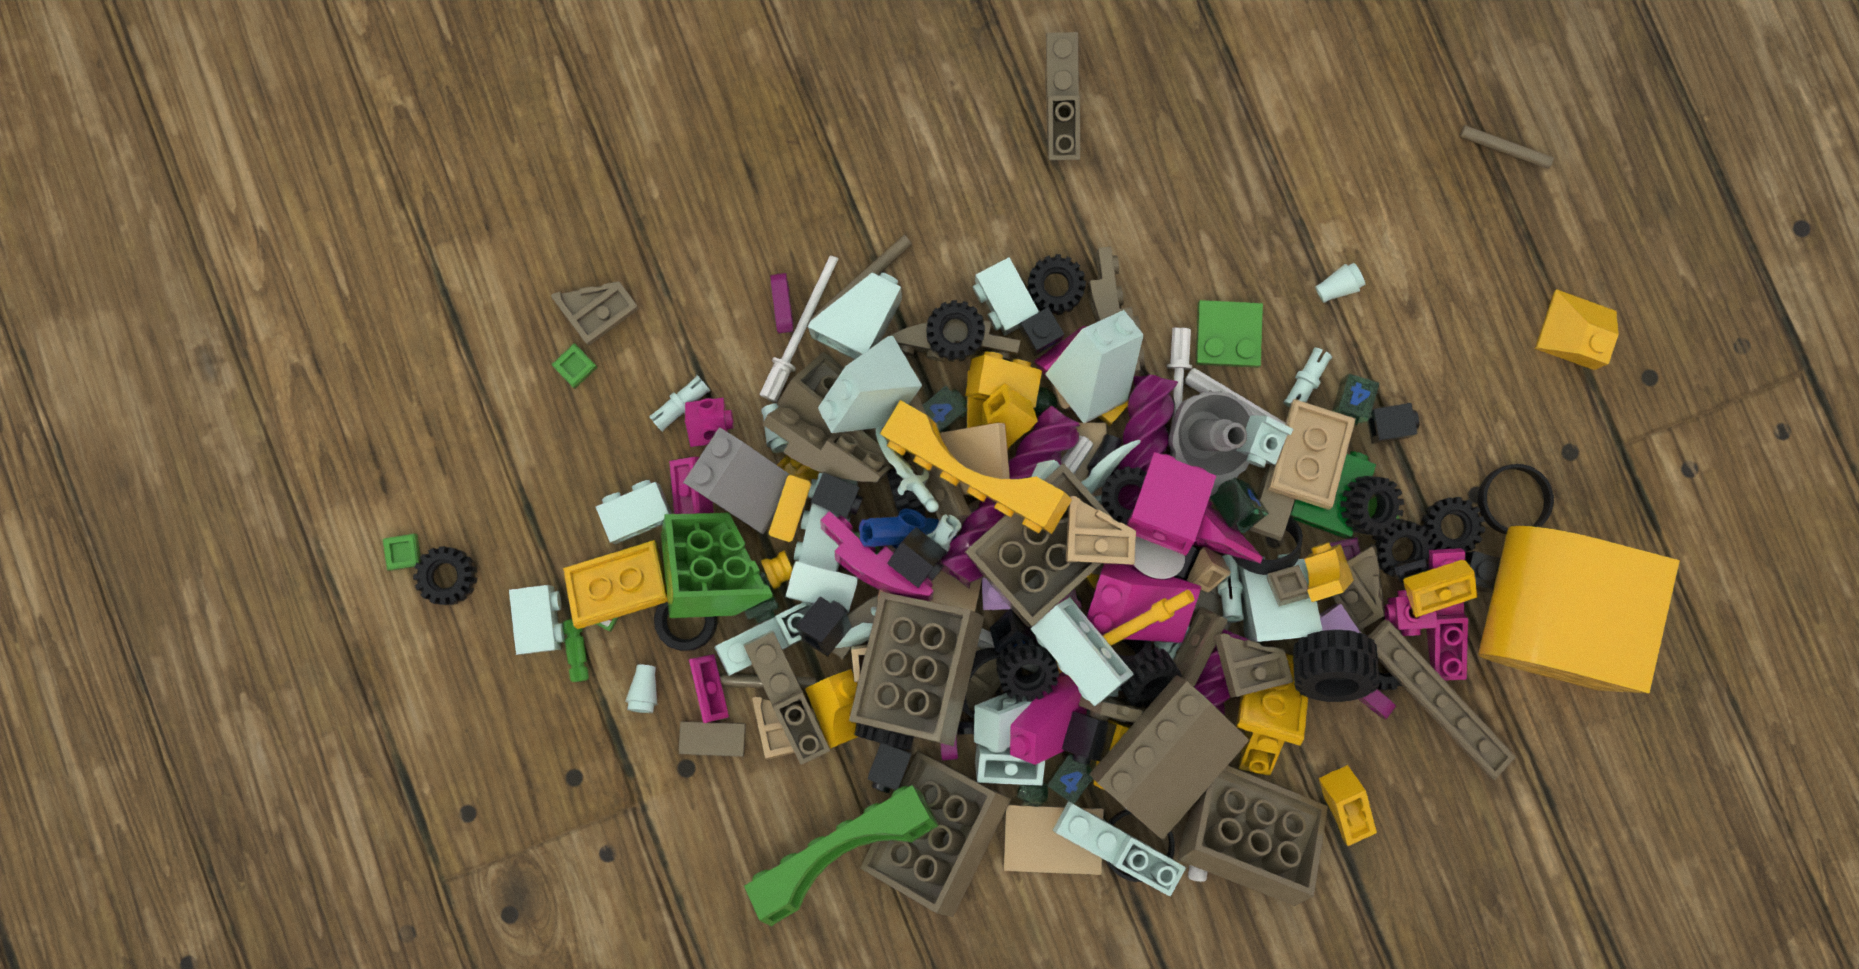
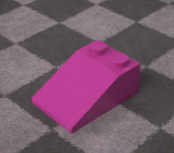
(1218, 537)
(1127, 593)

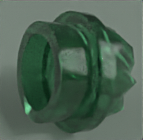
(1044, 401)
(1032, 794)

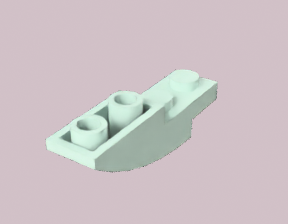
(784, 626)
(1119, 848)

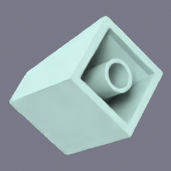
(859, 316)
(1098, 366)
(870, 389)
(1266, 619)

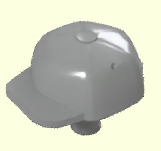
(1209, 432)

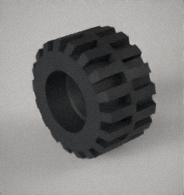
(1335, 665)

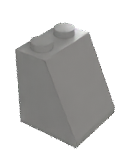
(738, 480)

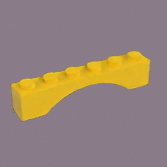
(1030, 498)

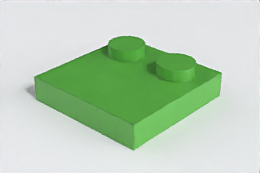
(1229, 333)

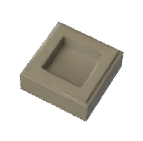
(1288, 585)

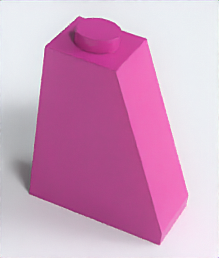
(1043, 725)

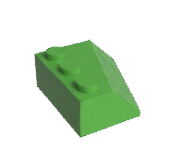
(708, 567)

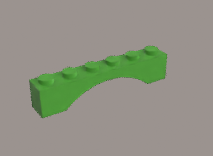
(782, 889)

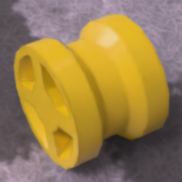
(778, 569)

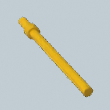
(1159, 612)

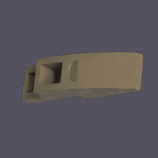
(1062, 96)
(1107, 297)
(955, 331)
(836, 455)
(786, 697)

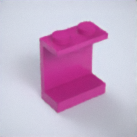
(1171, 503)

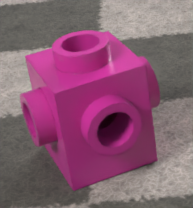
(705, 418)
(1401, 616)

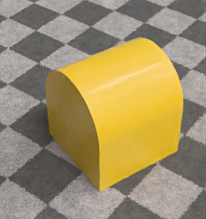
(1578, 609)

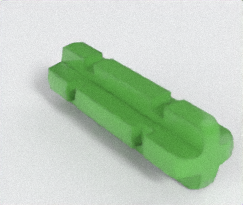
(575, 652)

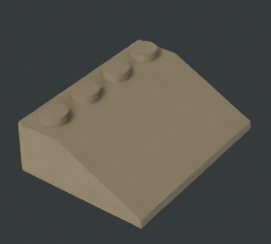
(1032, 567)
(917, 668)
(1169, 756)
(1256, 836)
(944, 860)

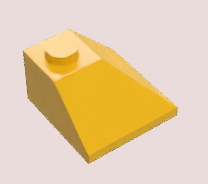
(1578, 331)

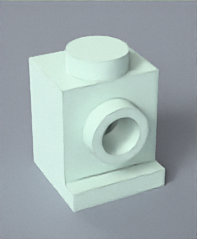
(1264, 440)

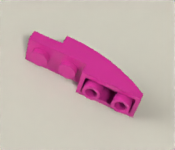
(866, 564)
(1449, 641)

